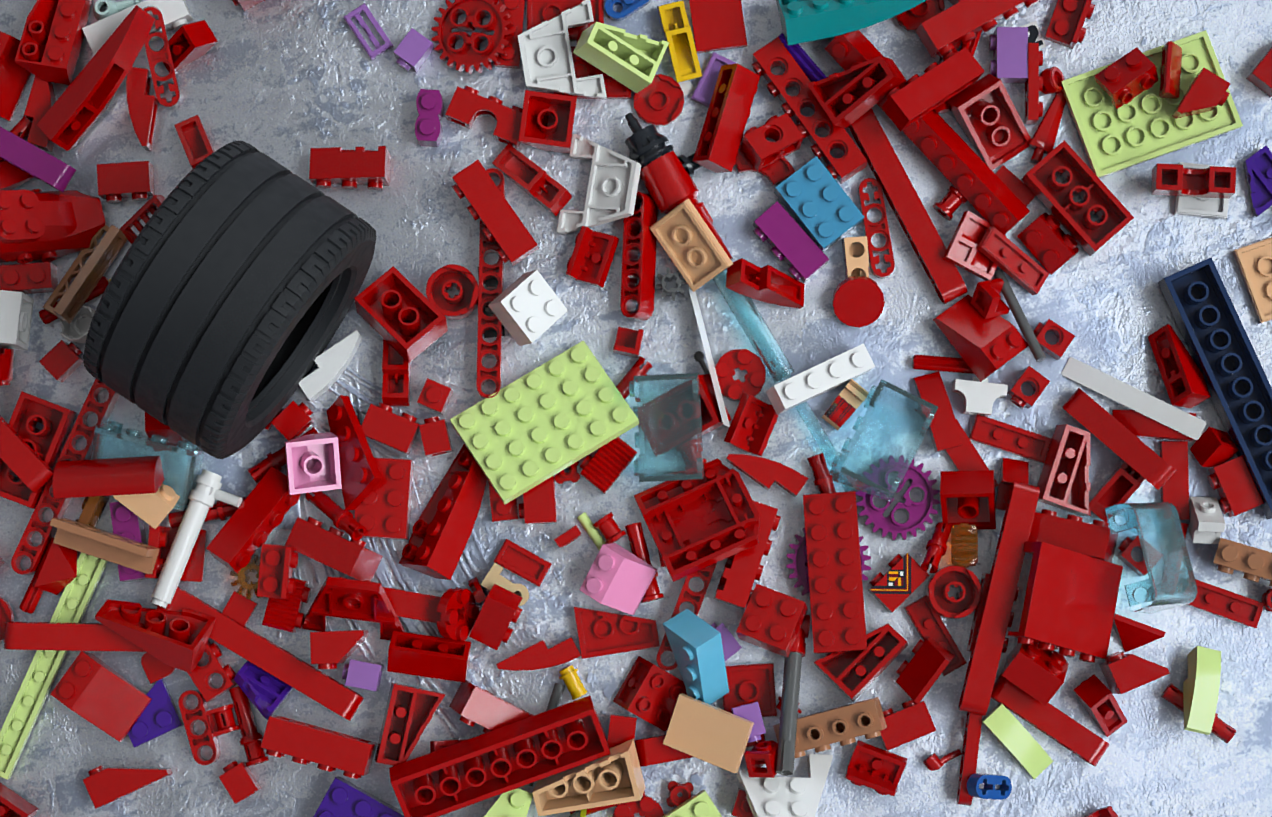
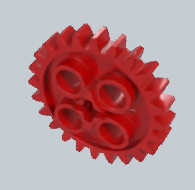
(469, 54)

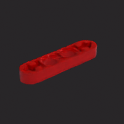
(162, 55)
(876, 228)
(969, 756)

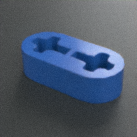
(989, 781)

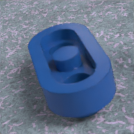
(629, 7)

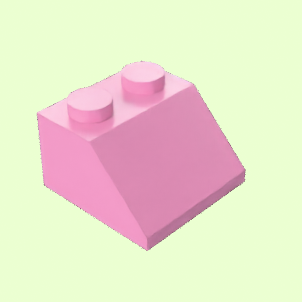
(313, 463)
(618, 578)

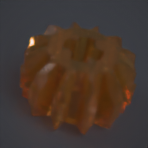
(964, 545)
(243, 578)

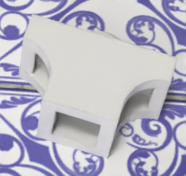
(978, 396)
(1205, 520)

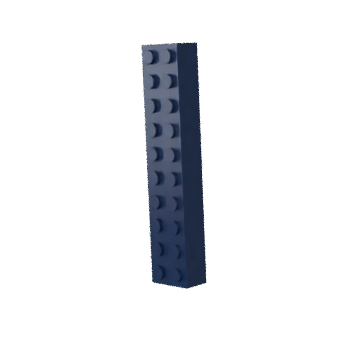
(1227, 364)

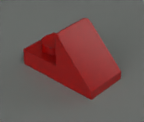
(1010, 471)

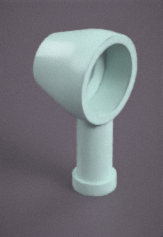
(113, 7)

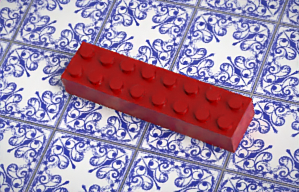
(500, 760)

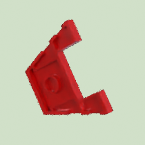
(355, 601)

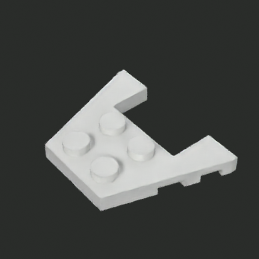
(549, 58)
(610, 187)
(786, 794)

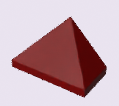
(56, 569)
(1133, 633)

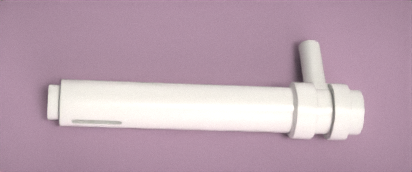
(201, 500)

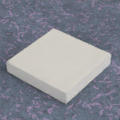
(1200, 206)

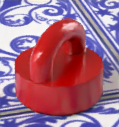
(1051, 80)

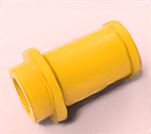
(572, 681)

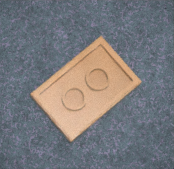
(691, 245)
(1256, 271)
(708, 733)

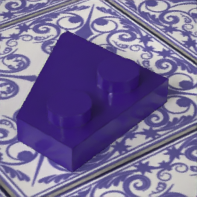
(1259, 179)
(262, 688)
(157, 718)

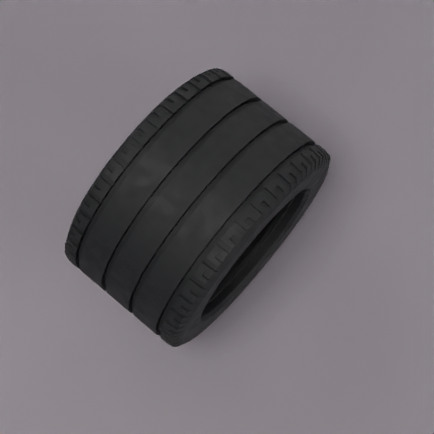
(228, 298)

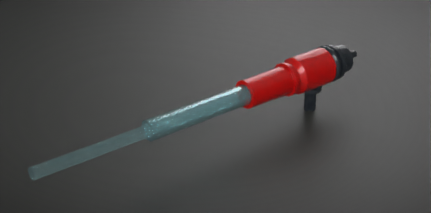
(670, 184)

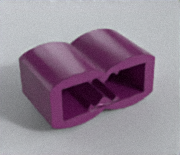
(428, 125)

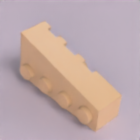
(593, 784)

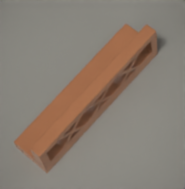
(88, 276)
(105, 545)

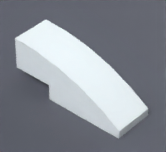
(331, 366)

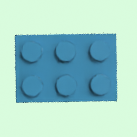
(819, 204)

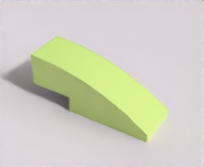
(1201, 689)
(1017, 740)

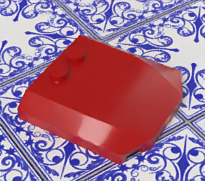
(700, 519)

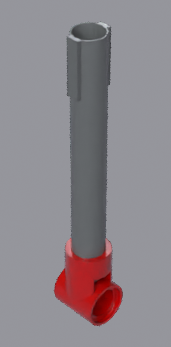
(790, 702)

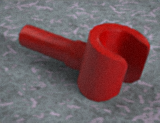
(934, 763)

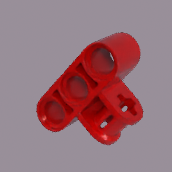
(217, 722)

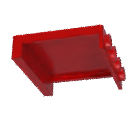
(1069, 602)

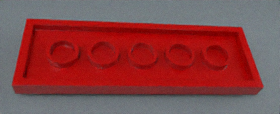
(835, 572)

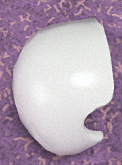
(78, 328)

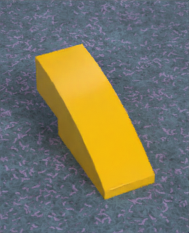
(681, 41)

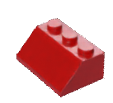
(12, 76)

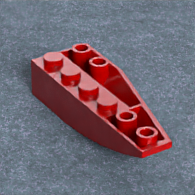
(53, 39)
(97, 82)
(447, 520)

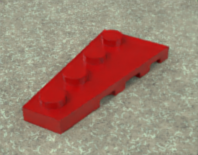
(357, 462)

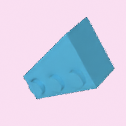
(698, 656)

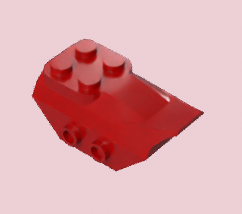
(47, 224)

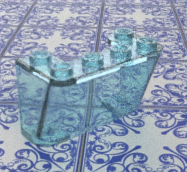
(668, 427)
(883, 441)
(179, 461)
(1165, 555)

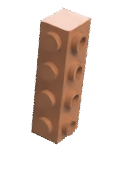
(1245, 559)
(838, 725)

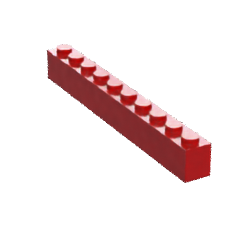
(943, 147)

